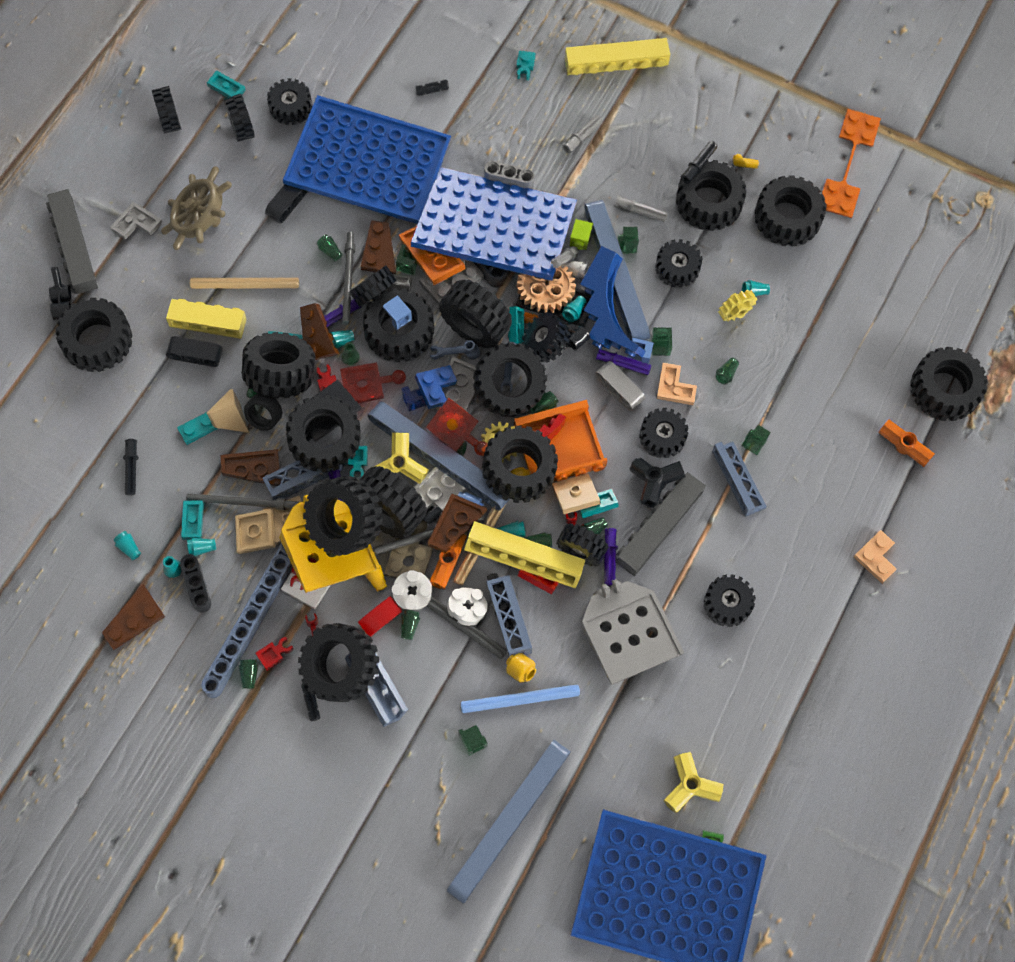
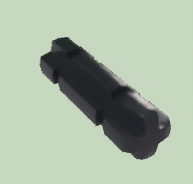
(432, 87)
(311, 704)

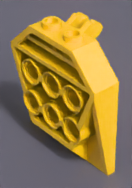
(326, 569)

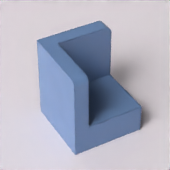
(398, 312)
(645, 345)

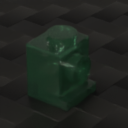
(629, 240)
(756, 439)

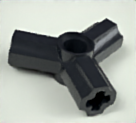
(654, 486)

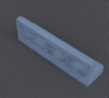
(735, 480)
(295, 484)
(516, 615)
(381, 700)

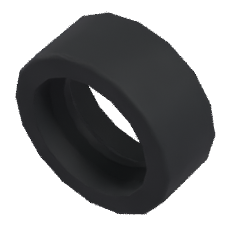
(256, 419)

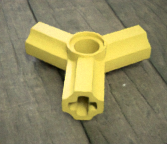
(410, 468)
(682, 794)

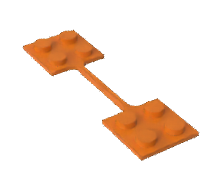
(859, 129)

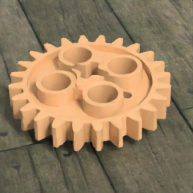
(563, 286)

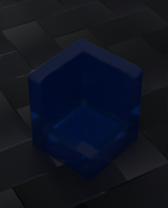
(412, 399)

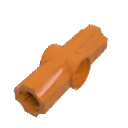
(915, 450)
(444, 570)

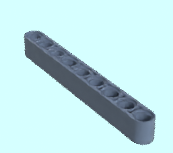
(623, 287)
(436, 453)
(243, 624)
(508, 821)

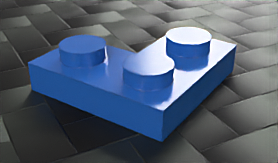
(432, 382)

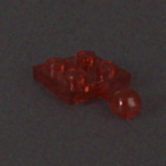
(370, 374)
(456, 437)

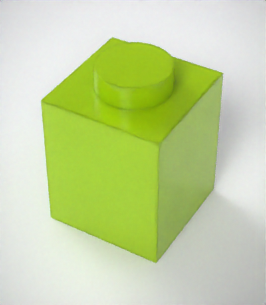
(581, 234)

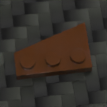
(378, 248)
(315, 331)
(251, 465)
(454, 522)
(133, 618)

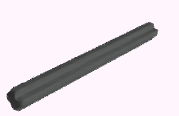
(470, 631)

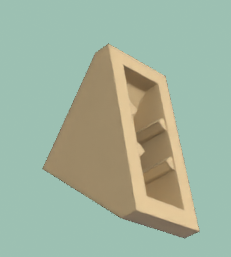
(228, 413)

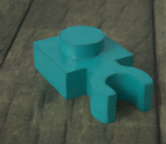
(525, 63)
(359, 460)

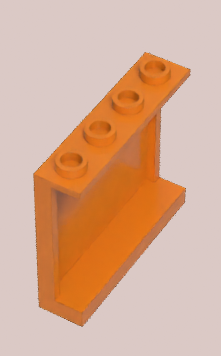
(574, 444)

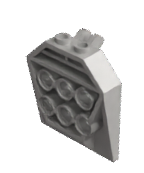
(622, 602)

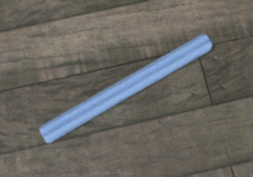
(520, 698)

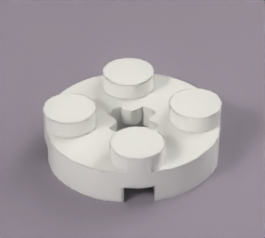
(411, 602)
(461, 613)

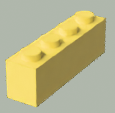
(206, 318)

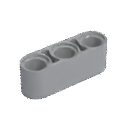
(503, 170)
(620, 386)

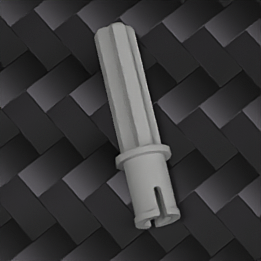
(578, 138)
(640, 208)
(566, 256)

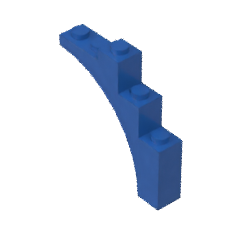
(600, 284)

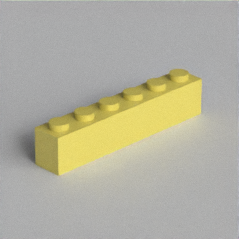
(617, 56)
(525, 554)

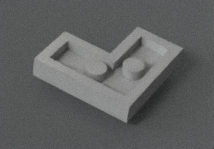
(135, 217)

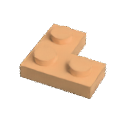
(671, 389)
(872, 557)

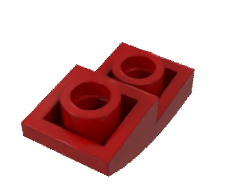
(554, 426)
(380, 616)

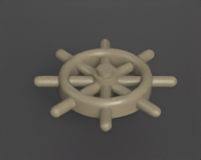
(194, 207)

